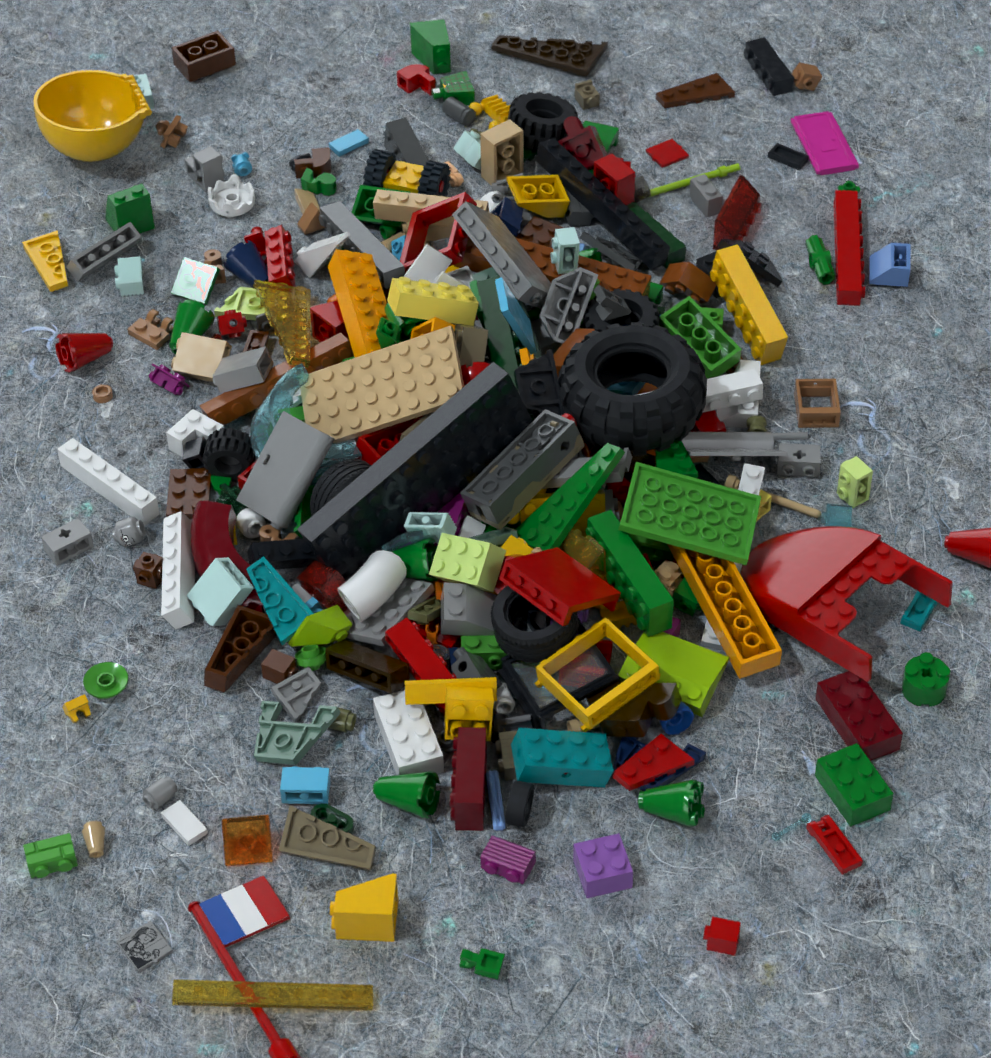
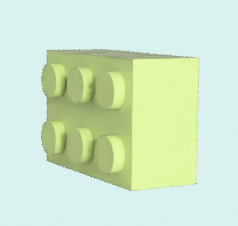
(467, 562)

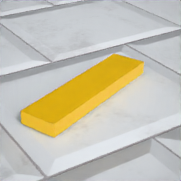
(435, 690)

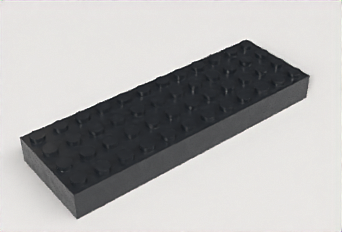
(418, 472)

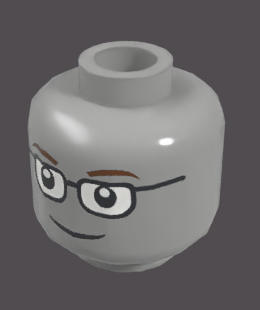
(129, 531)

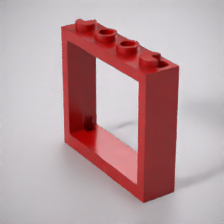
(419, 227)

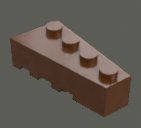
(239, 646)

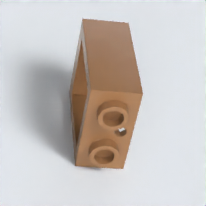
(817, 416)

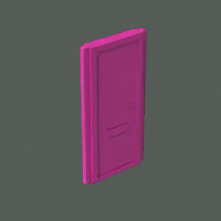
(824, 143)

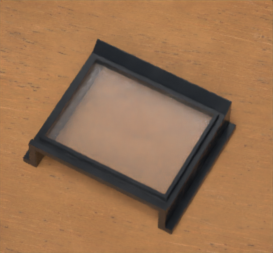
(580, 678)

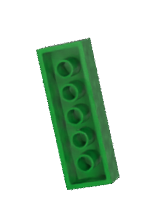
(632, 575)

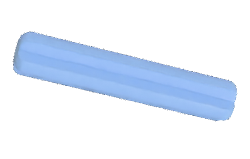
(495, 800)

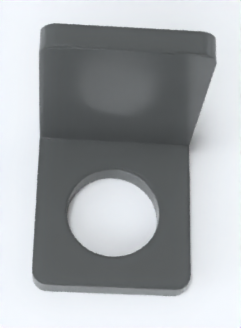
(262, 324)

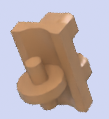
(168, 131)

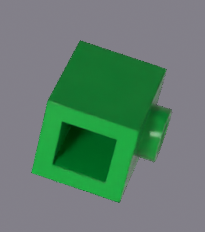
(685, 599)

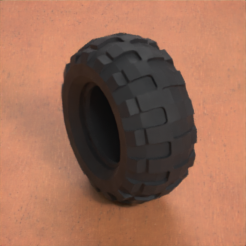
(639, 356)

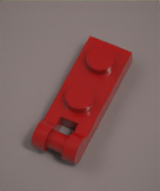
(835, 844)

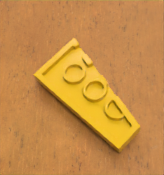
(48, 259)

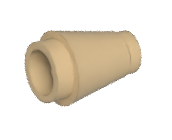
(94, 836)

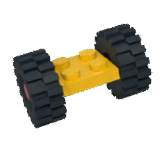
(388, 173)

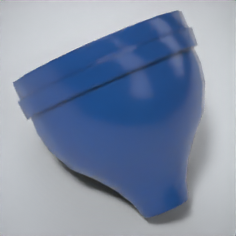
(679, 722)

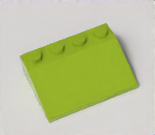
(684, 663)

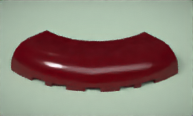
(214, 538)

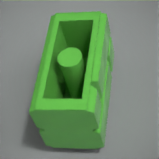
(50, 856)

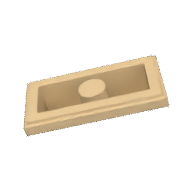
(304, 198)

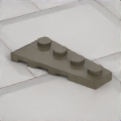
(321, 841)

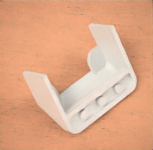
(431, 267)

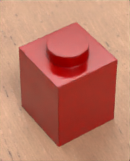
(722, 935)

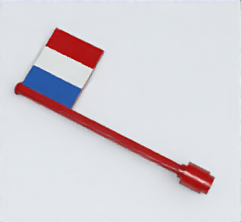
(236, 917)

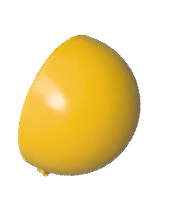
(90, 113)

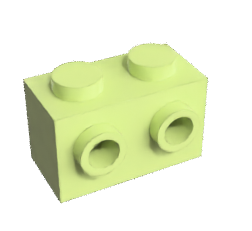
(854, 482)

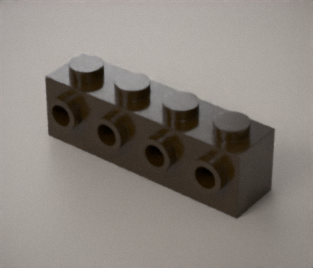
(367, 666)

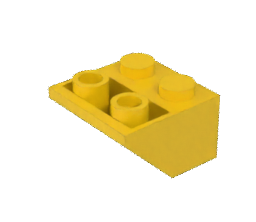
(468, 708)

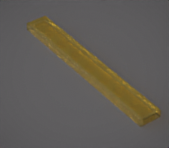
(272, 995)

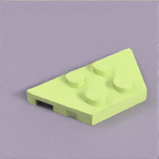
(244, 301)

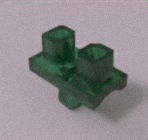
(229, 497)

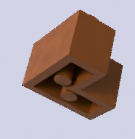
(689, 280)

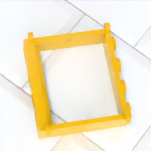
(613, 699)

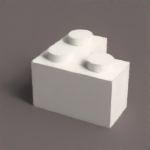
(189, 428)

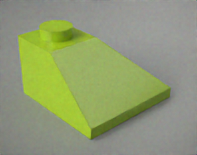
(322, 628)

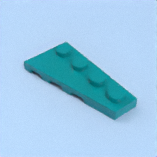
(279, 600)

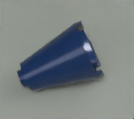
(246, 263)

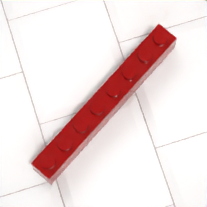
(847, 248)

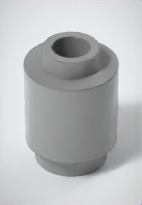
(159, 792)

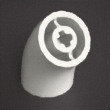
(373, 584)

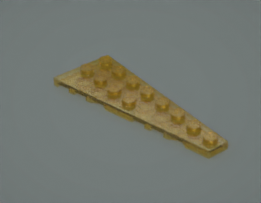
(289, 314)

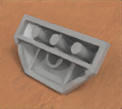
(567, 303)

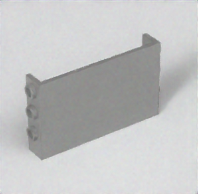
(504, 254)

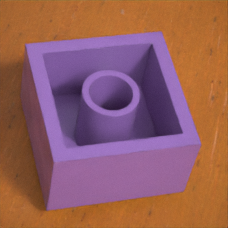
(602, 865)

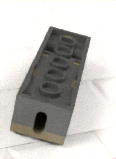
(523, 468)

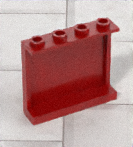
(557, 584)

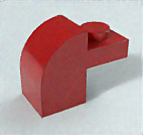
(416, 77)

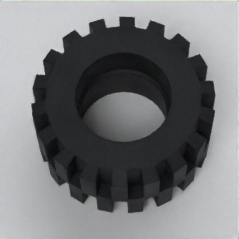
(228, 453)

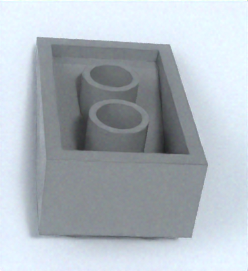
(466, 610)

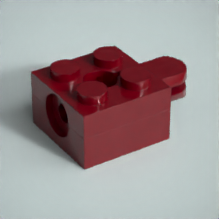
(582, 142)

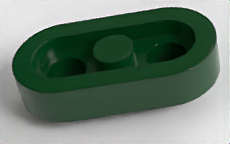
(334, 817)

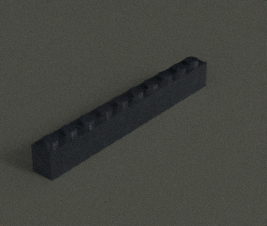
(603, 204)

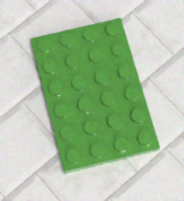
(690, 513)

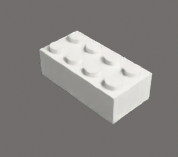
(407, 735)

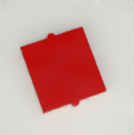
(667, 153)

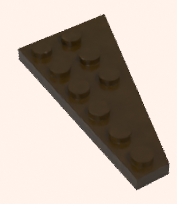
(554, 53)

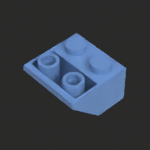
(890, 265)

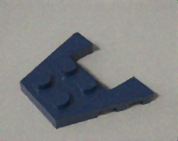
(630, 746)

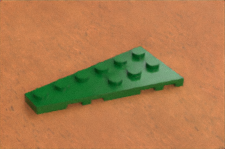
(560, 512)

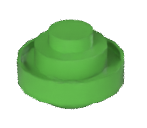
(311, 656)

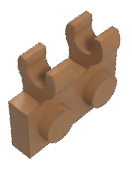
(149, 333)

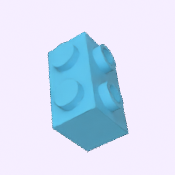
(305, 785)

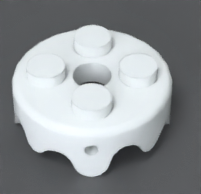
(241, 195)

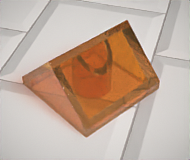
(247, 840)

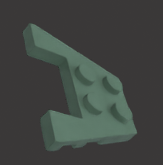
(289, 741)

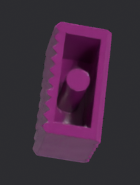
(507, 860)

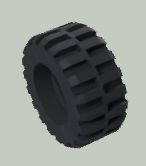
(540, 117)
(641, 311)

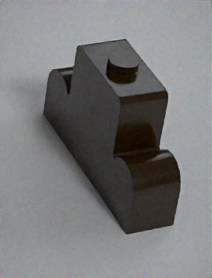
(635, 717)

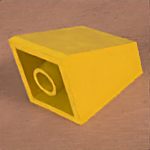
(366, 910)

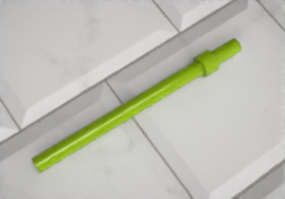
(720, 172)

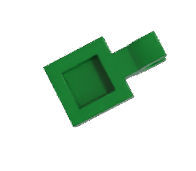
(486, 963)

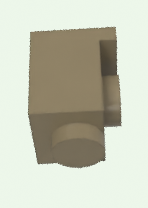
(586, 94)

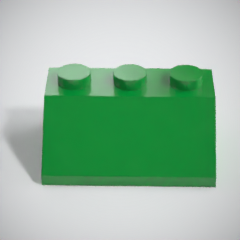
(363, 206)

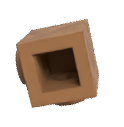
(806, 76)

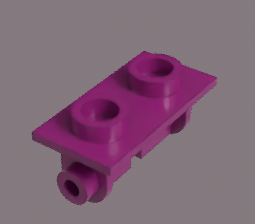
(174, 382)

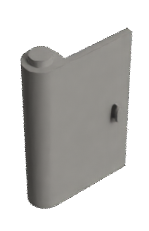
(731, 444)
(285, 470)

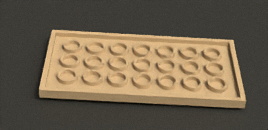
(383, 386)

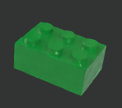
(853, 784)

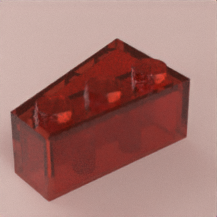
(323, 584)

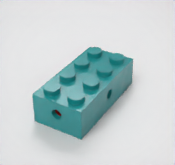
(561, 757)

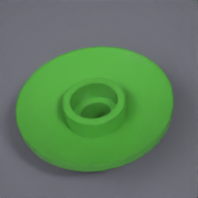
(105, 680)

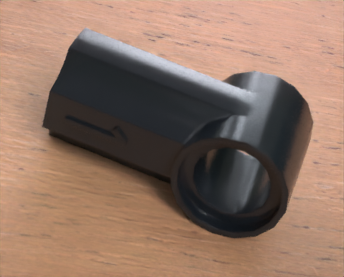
(503, 723)

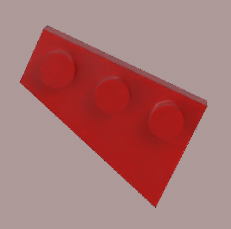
(652, 761)

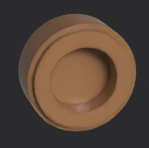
(102, 393)

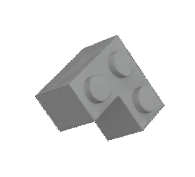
(205, 168)

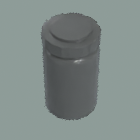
(459, 111)

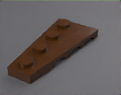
(695, 91)

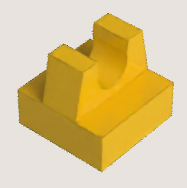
(75, 705)

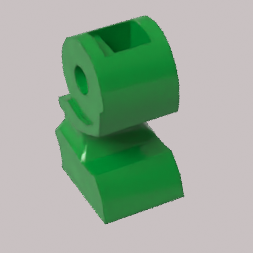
(322, 184)

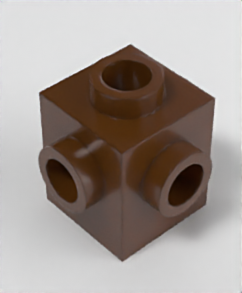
(148, 570)

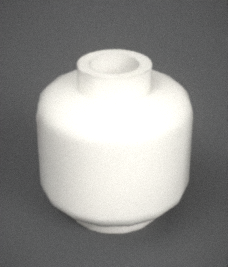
(249, 523)

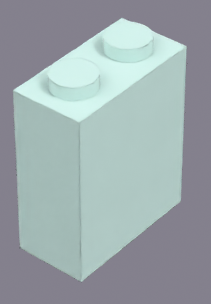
(220, 591)

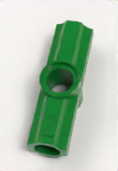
(820, 259)

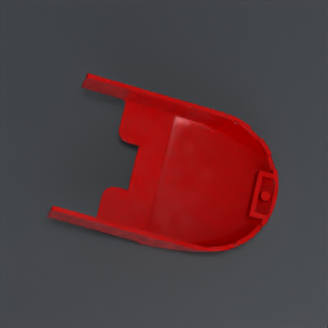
(811, 572)

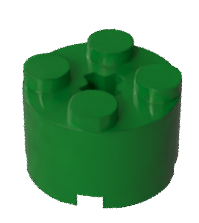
(925, 680)

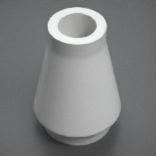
(505, 701)

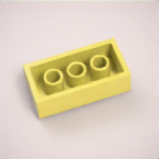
(430, 300)

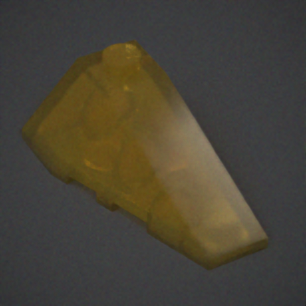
(586, 551)

